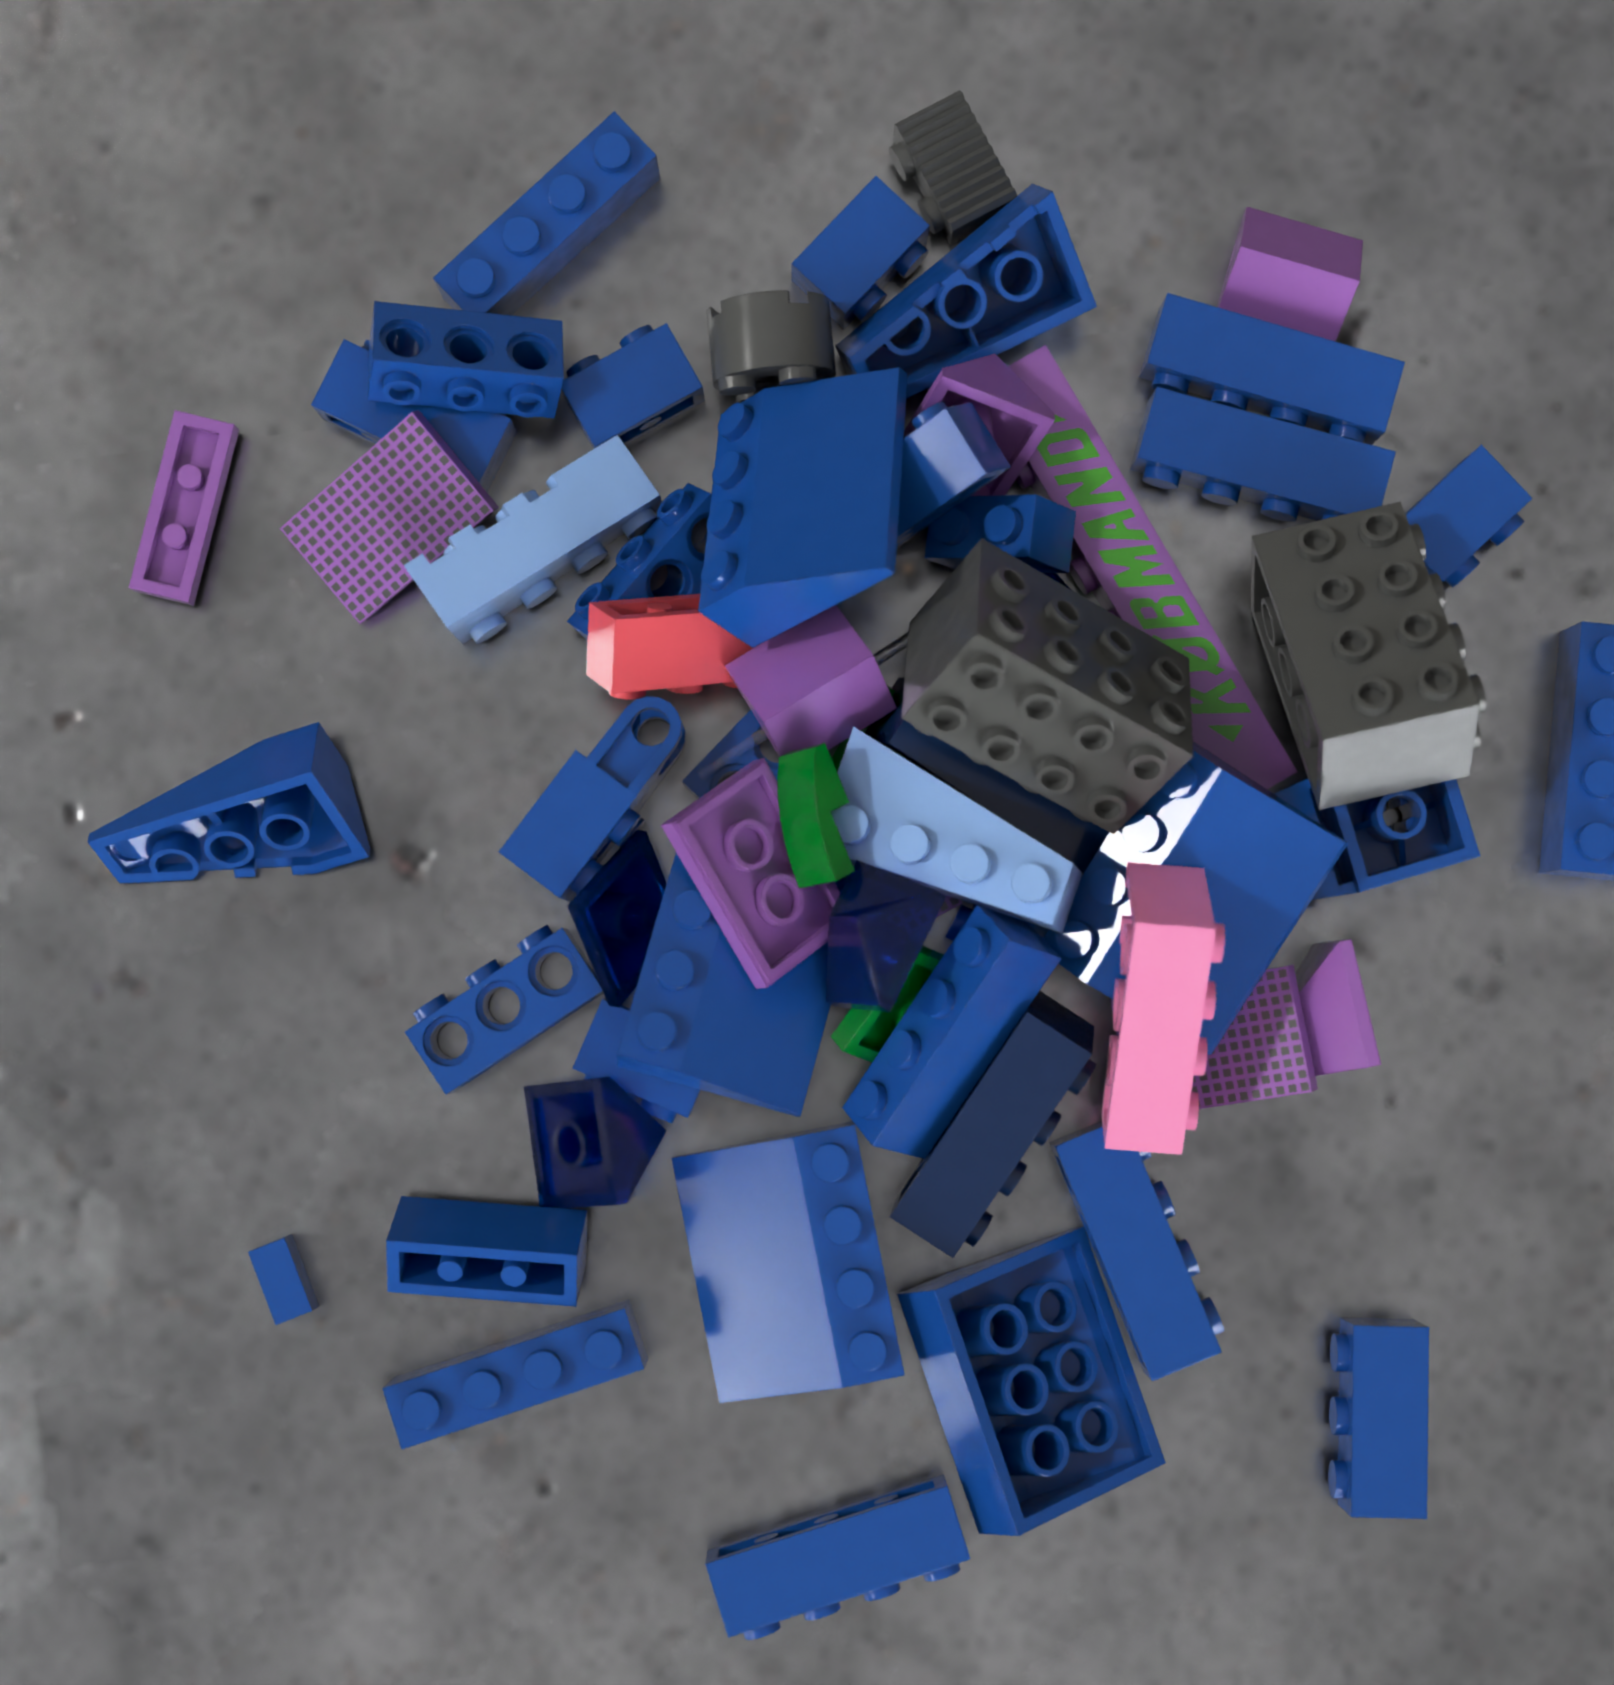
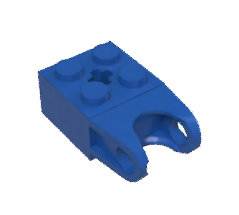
(595, 801)
(1428, 838)

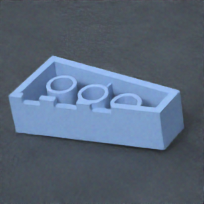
(537, 542)
(946, 841)

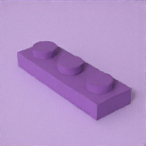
(184, 507)

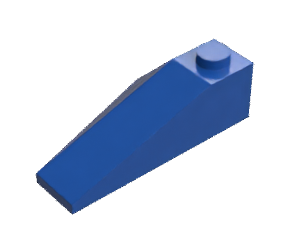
(262, 808)

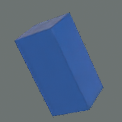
(283, 1279)

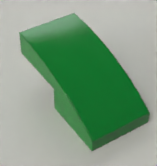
(806, 796)

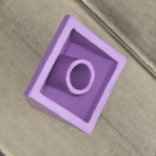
(1292, 274)
(1004, 404)
(812, 683)

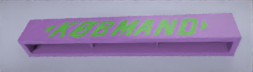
(1135, 577)

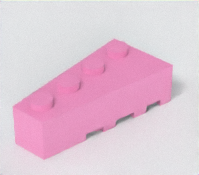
(1160, 1009)

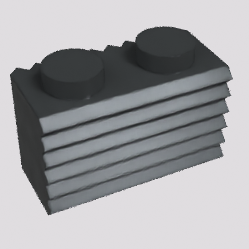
(951, 166)

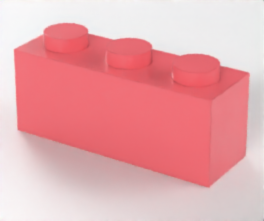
(657, 646)

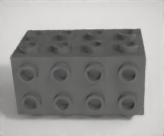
(1364, 655)
(1048, 688)

